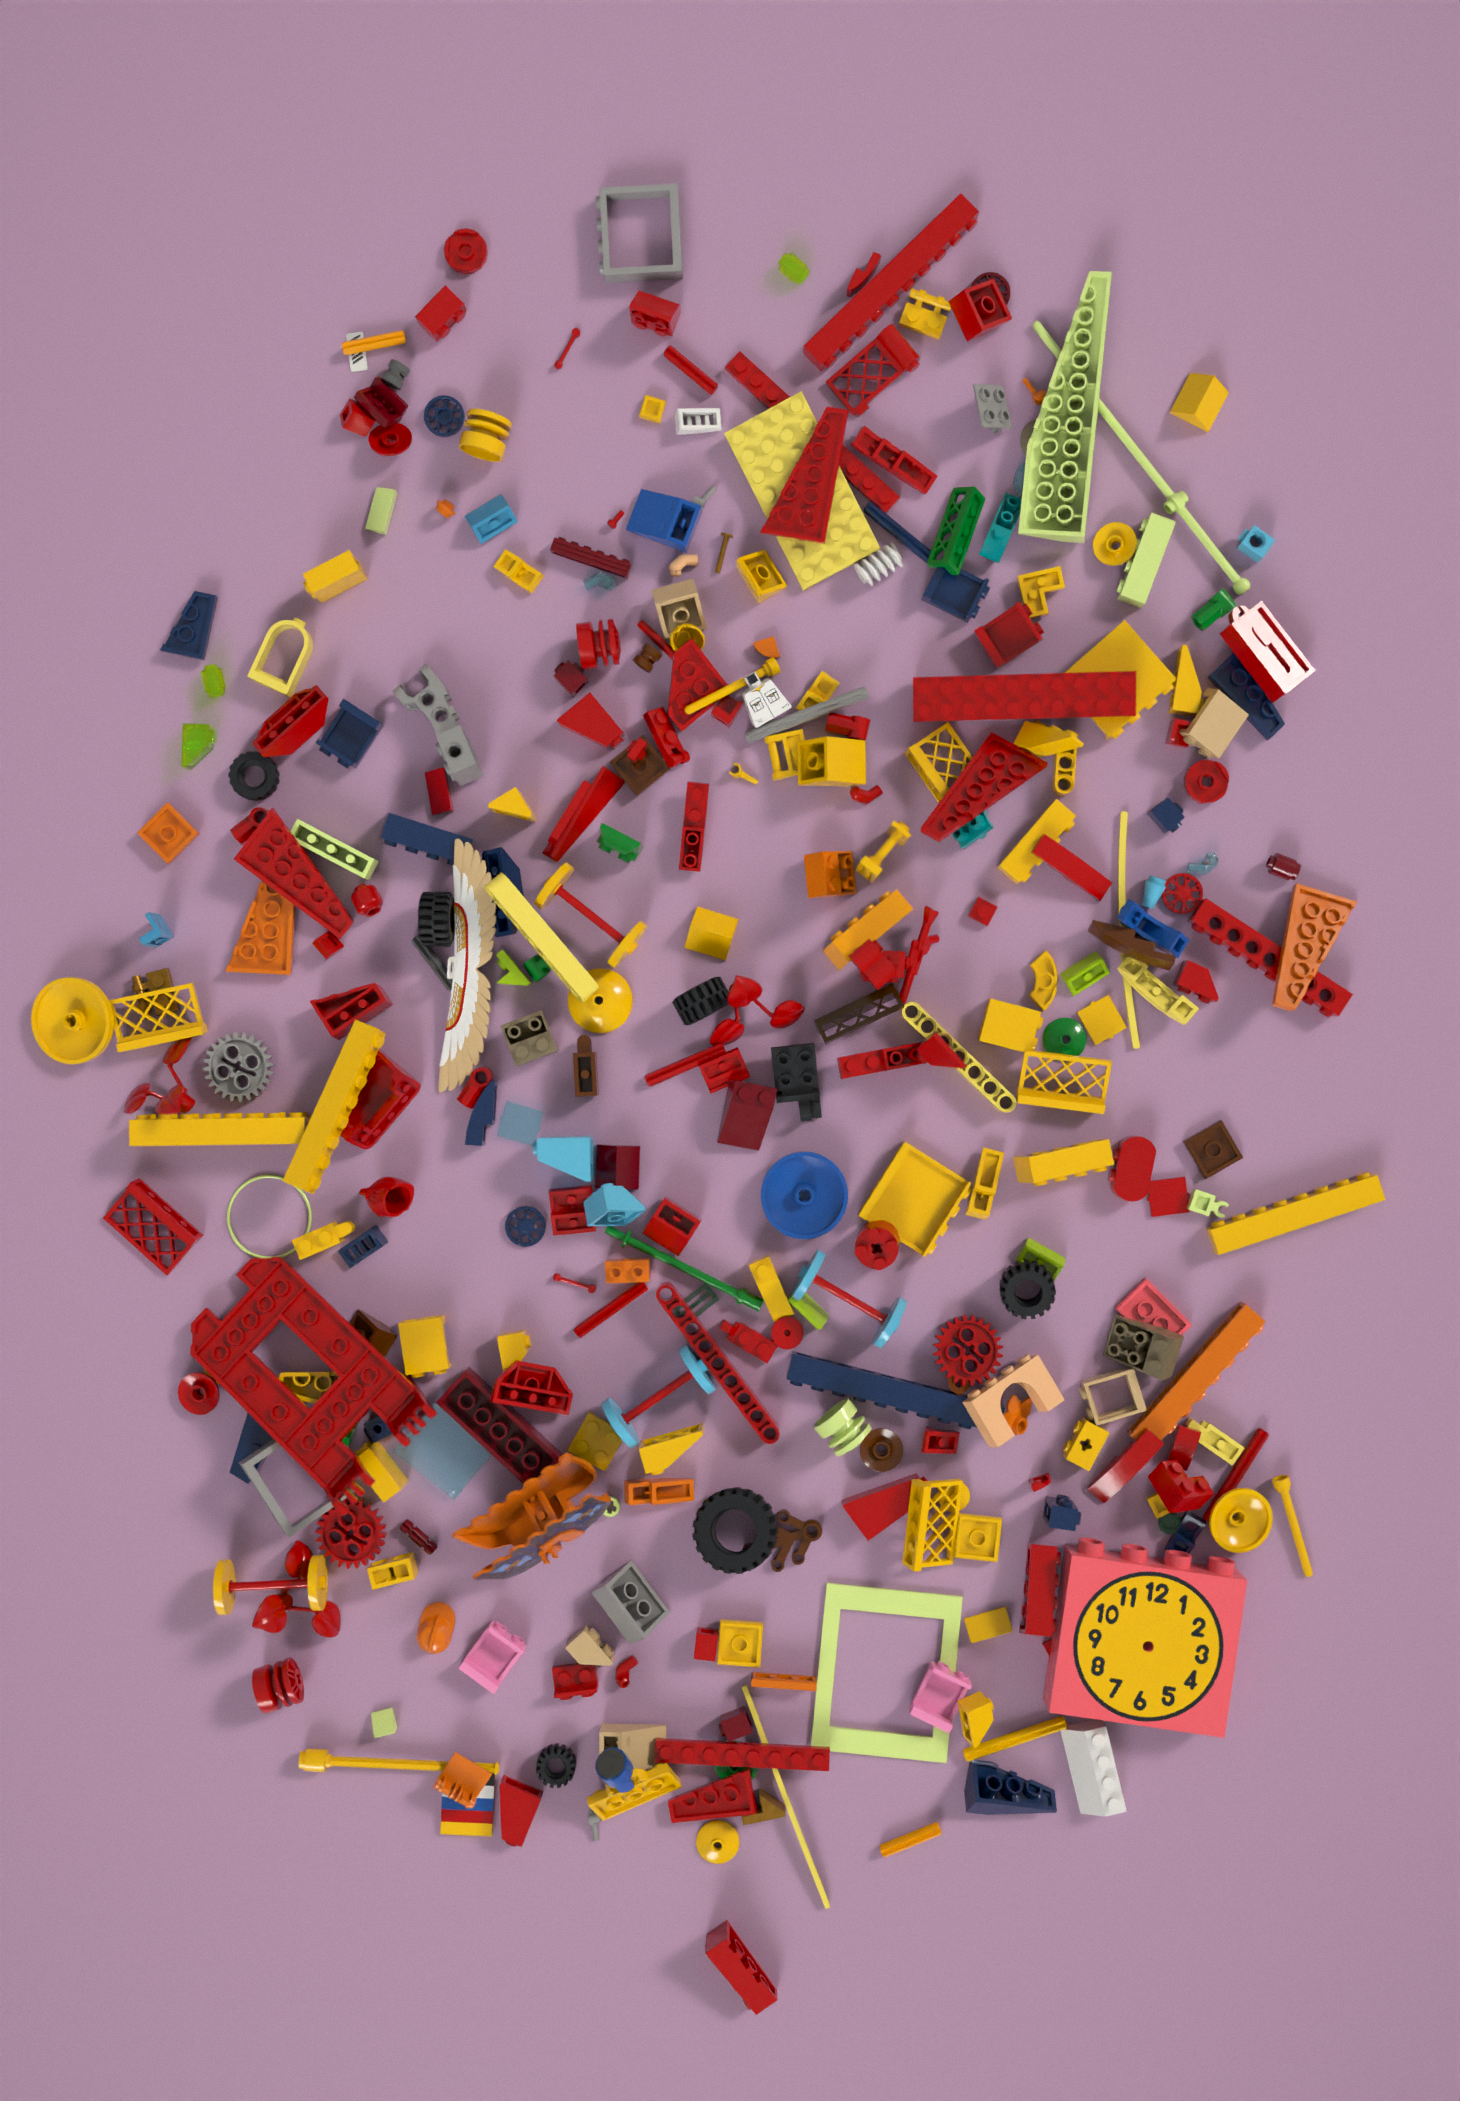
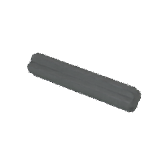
(433, 961)

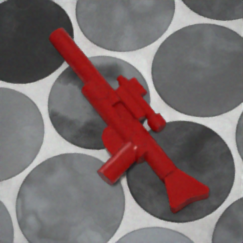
(918, 949)

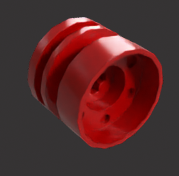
(598, 644)
(278, 1685)

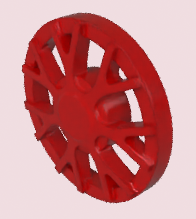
(1182, 893)

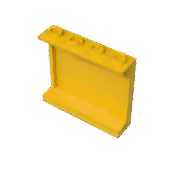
(1127, 652)
(916, 1198)

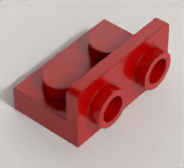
(574, 1680)

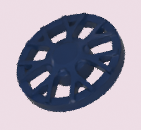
(444, 416)
(525, 1226)

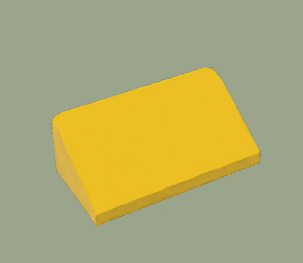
(988, 1624)

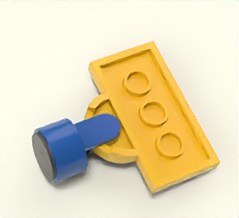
(627, 1785)

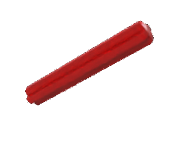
(683, 1065)
(610, 1309)

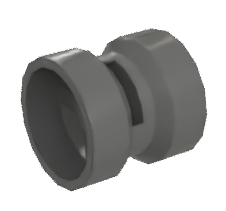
(395, 374)

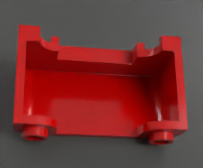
(379, 1102)

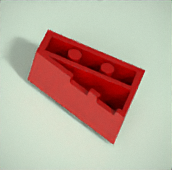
(342, 1009)

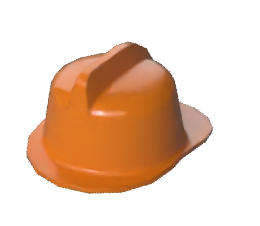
(436, 1627)

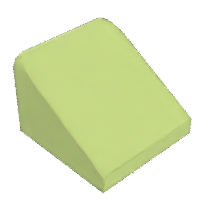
(383, 1722)

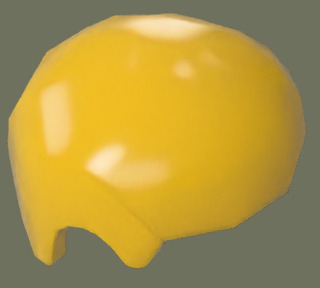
(683, 633)

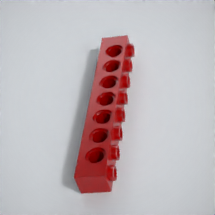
(1337, 995)

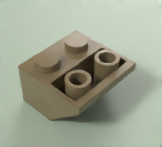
(529, 1038)

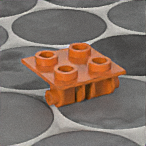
(462, 1780)

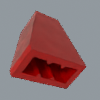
(592, 722)
(517, 1809)

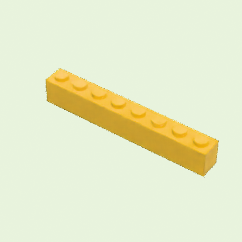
(334, 1107)
(1296, 1213)

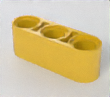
(1064, 774)

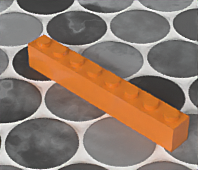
(1199, 1373)

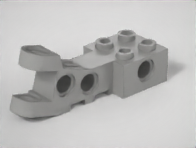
(453, 743)

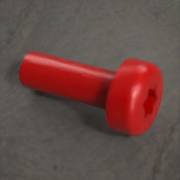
(612, 523)

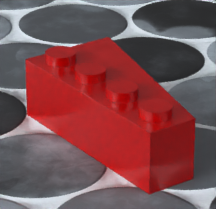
(740, 1967)

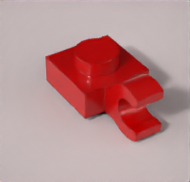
(636, 750)

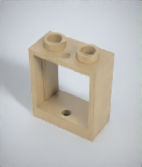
(1134, 1390)

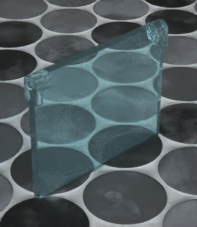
(444, 1453)

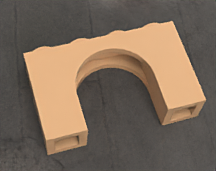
(985, 1403)

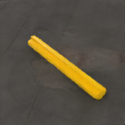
(1015, 1738)

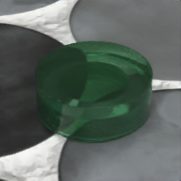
(1169, 1523)

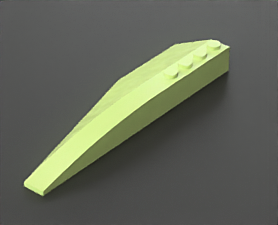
(1065, 431)

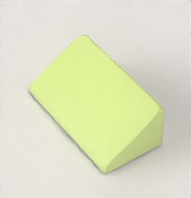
(381, 510)

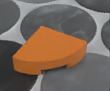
(767, 647)

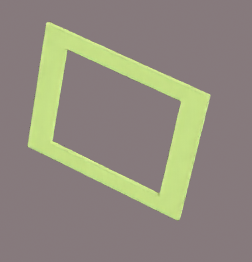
(888, 1601)

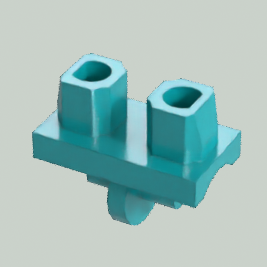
(973, 830)

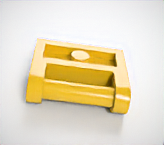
(790, 748)

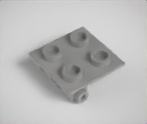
(992, 407)

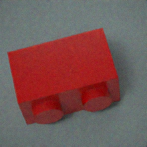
(441, 314)

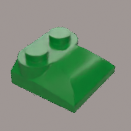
(618, 842)

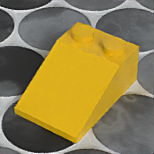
(662, 1450)

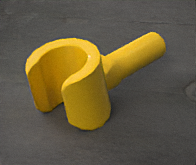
(742, 774)

